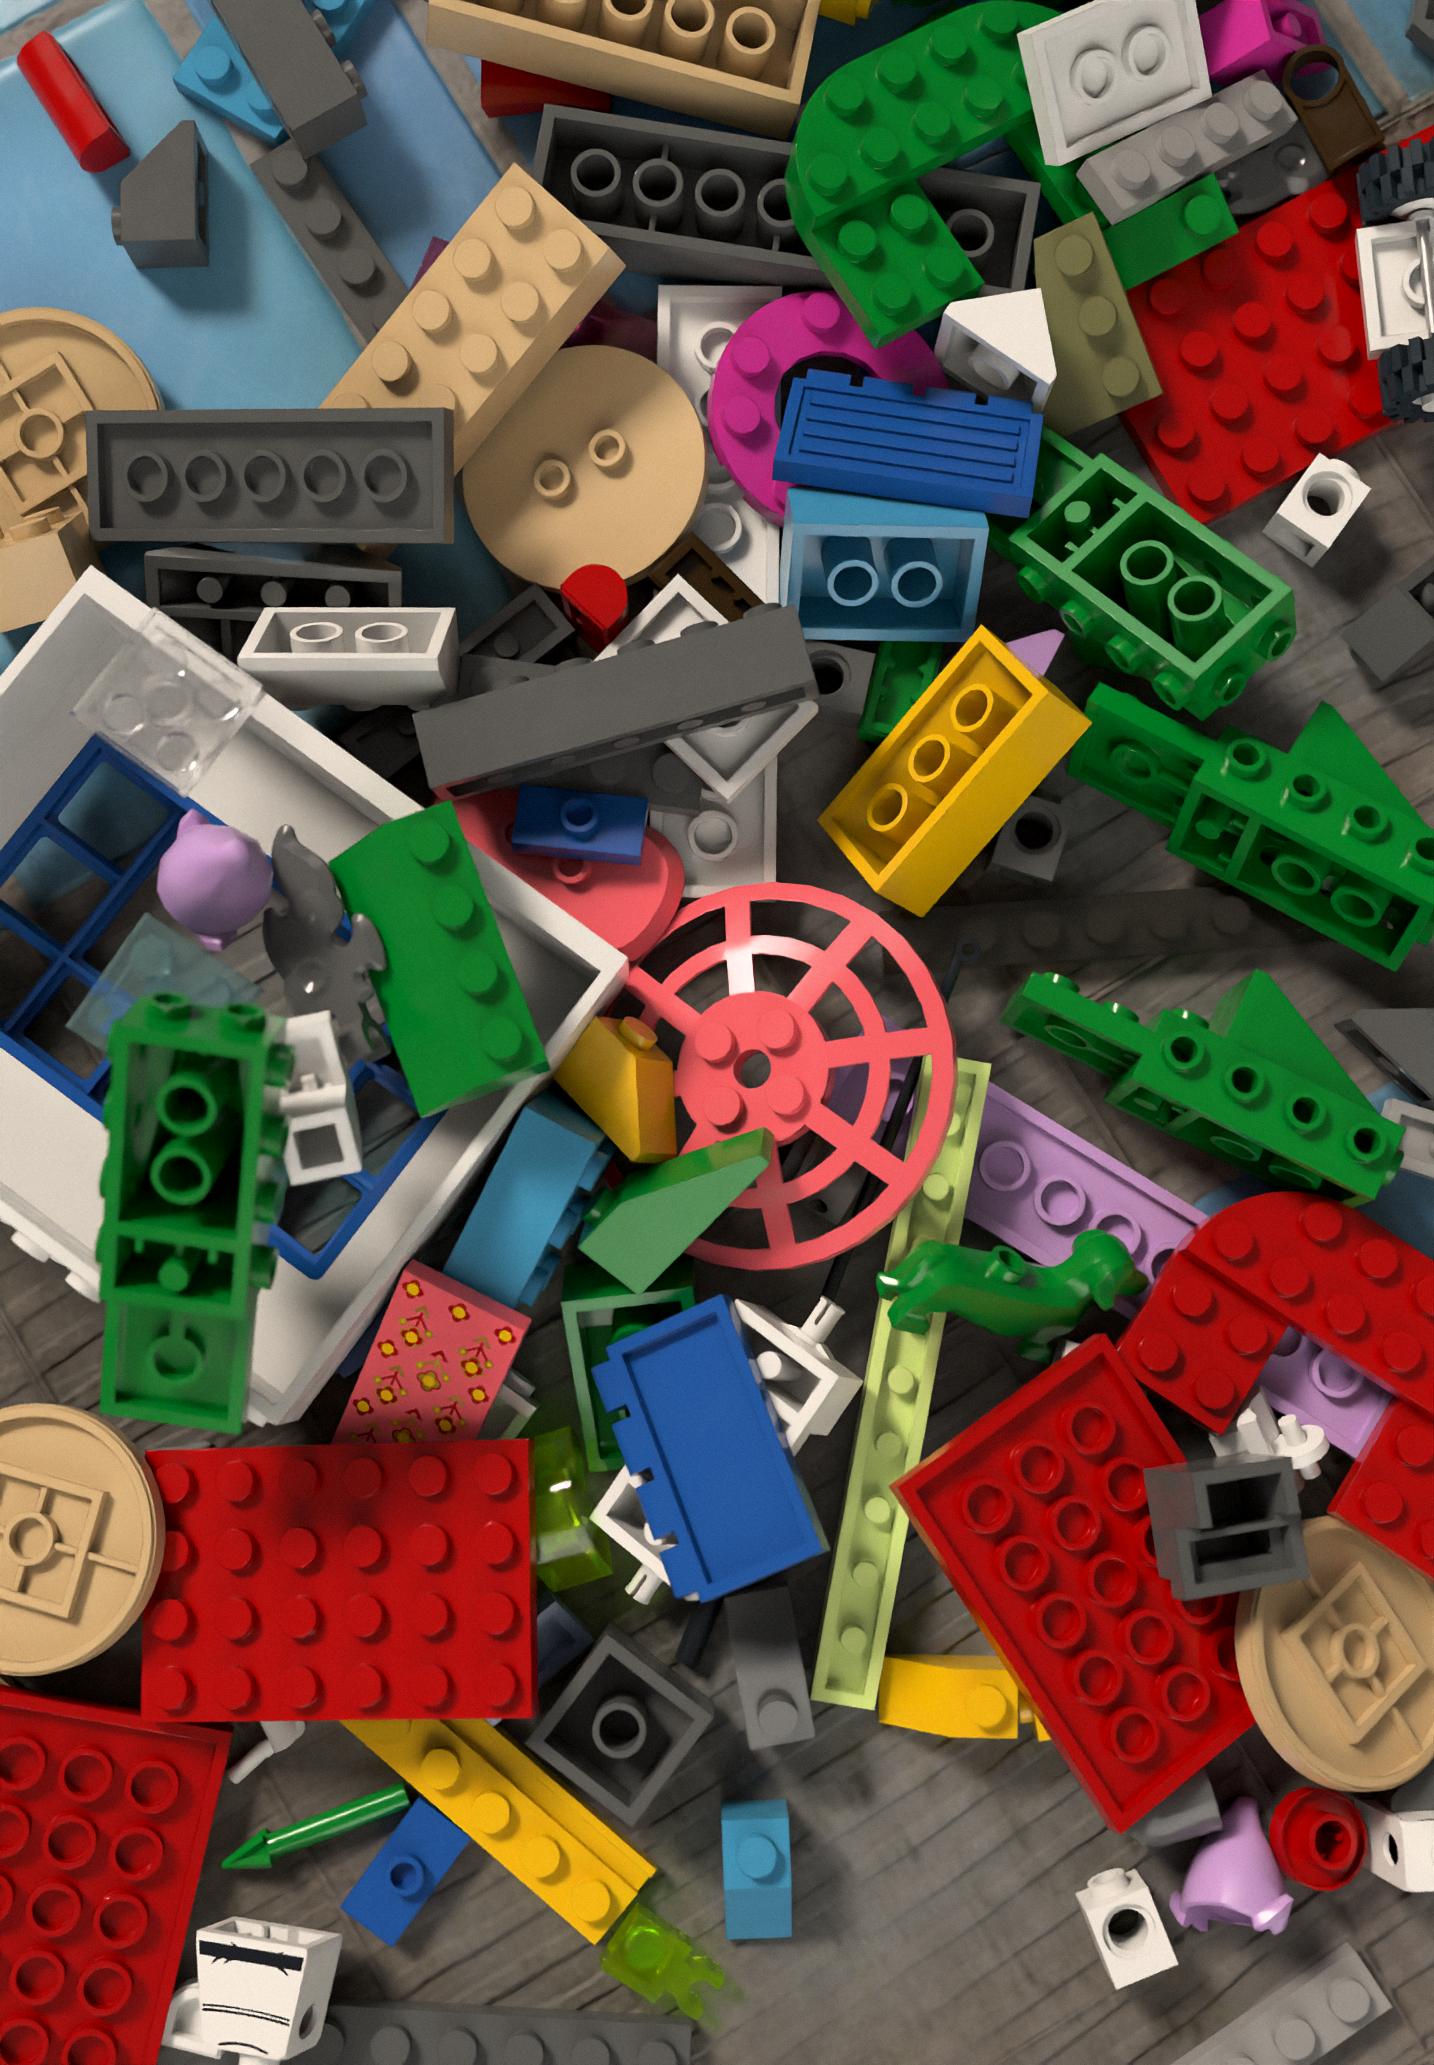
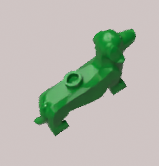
(1006, 1292)

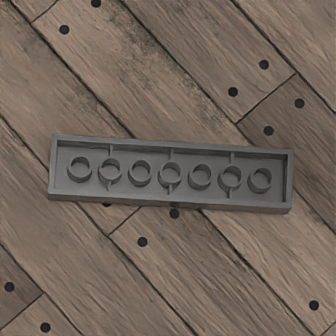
(718, 207)

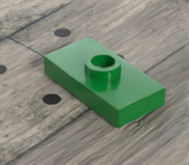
(898, 680)

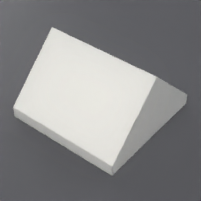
(999, 346)

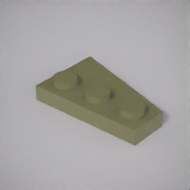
(1091, 329)

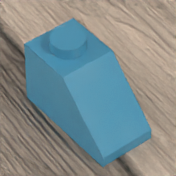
(756, 1869)

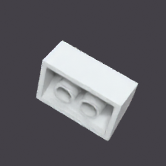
(354, 656)

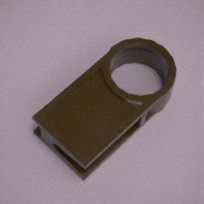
(1336, 124)

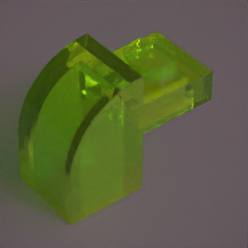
(567, 1541)

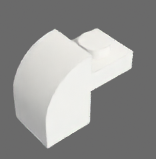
(320, 1104)

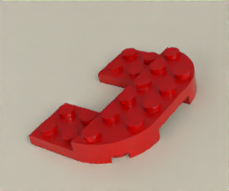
(1342, 1286)

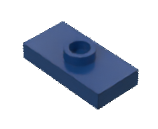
(580, 825)
(405, 1871)

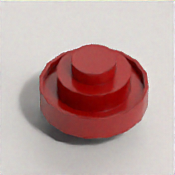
(1318, 1838)

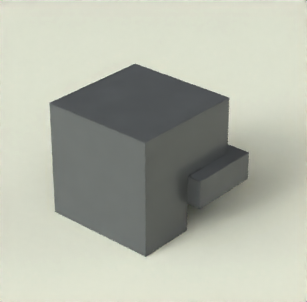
(1226, 1524)

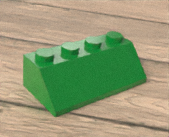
(447, 971)

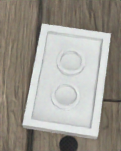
(1111, 72)
(726, 754)

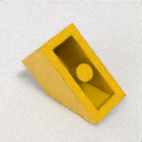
(624, 1086)
(949, 1695)

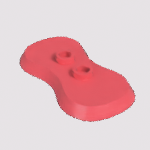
(615, 901)

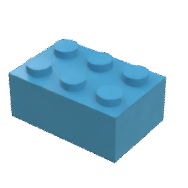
(880, 566)
(531, 1201)

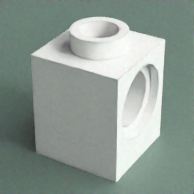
(1303, 530)
(1137, 1952)

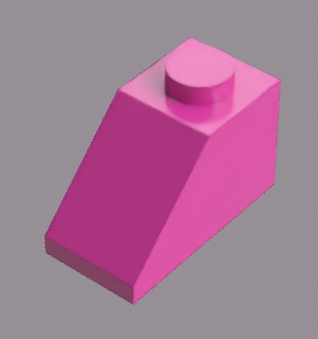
(1258, 36)

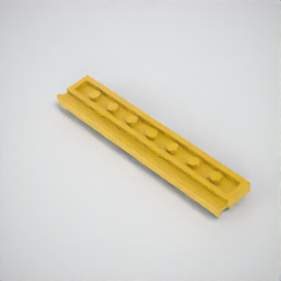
(517, 1814)

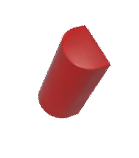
(71, 104)
(596, 604)

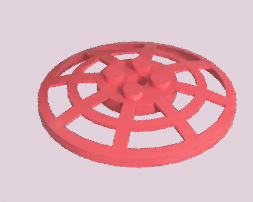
(801, 1067)

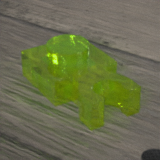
(654, 1958)

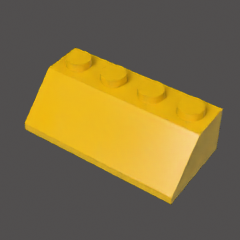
(952, 772)

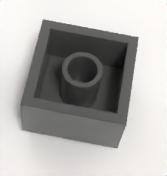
(621, 1724)

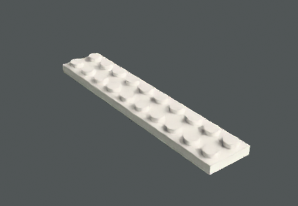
(733, 840)

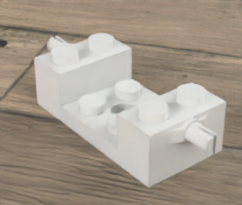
(807, 1393)

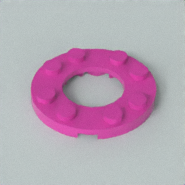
(758, 357)

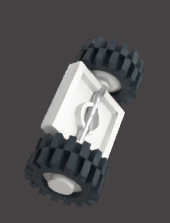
(1398, 275)

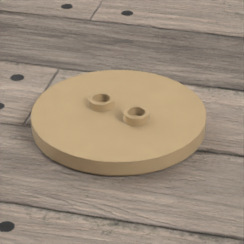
(49, 376)
(589, 469)
(74, 1537)
(1342, 1663)

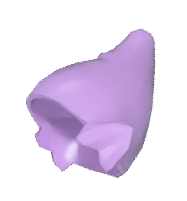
(213, 880)
(1234, 1876)

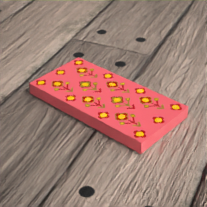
(432, 1363)

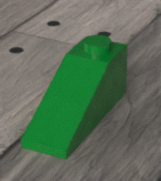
(1168, 232)
(668, 1205)

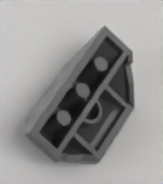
(224, 587)

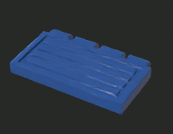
(908, 444)
(713, 1451)

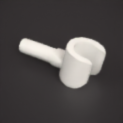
(279, 1737)

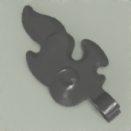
(1272, 173)
(303, 951)

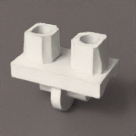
(1258, 1432)

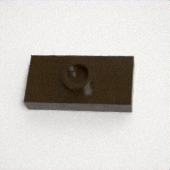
(706, 575)

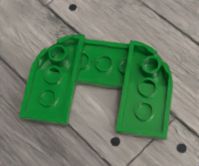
(895, 120)

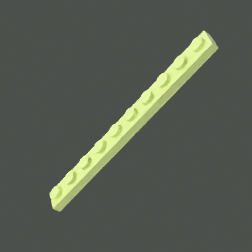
(892, 1420)

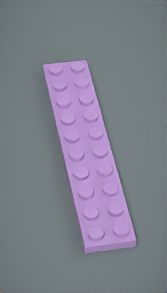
(1046, 1186)

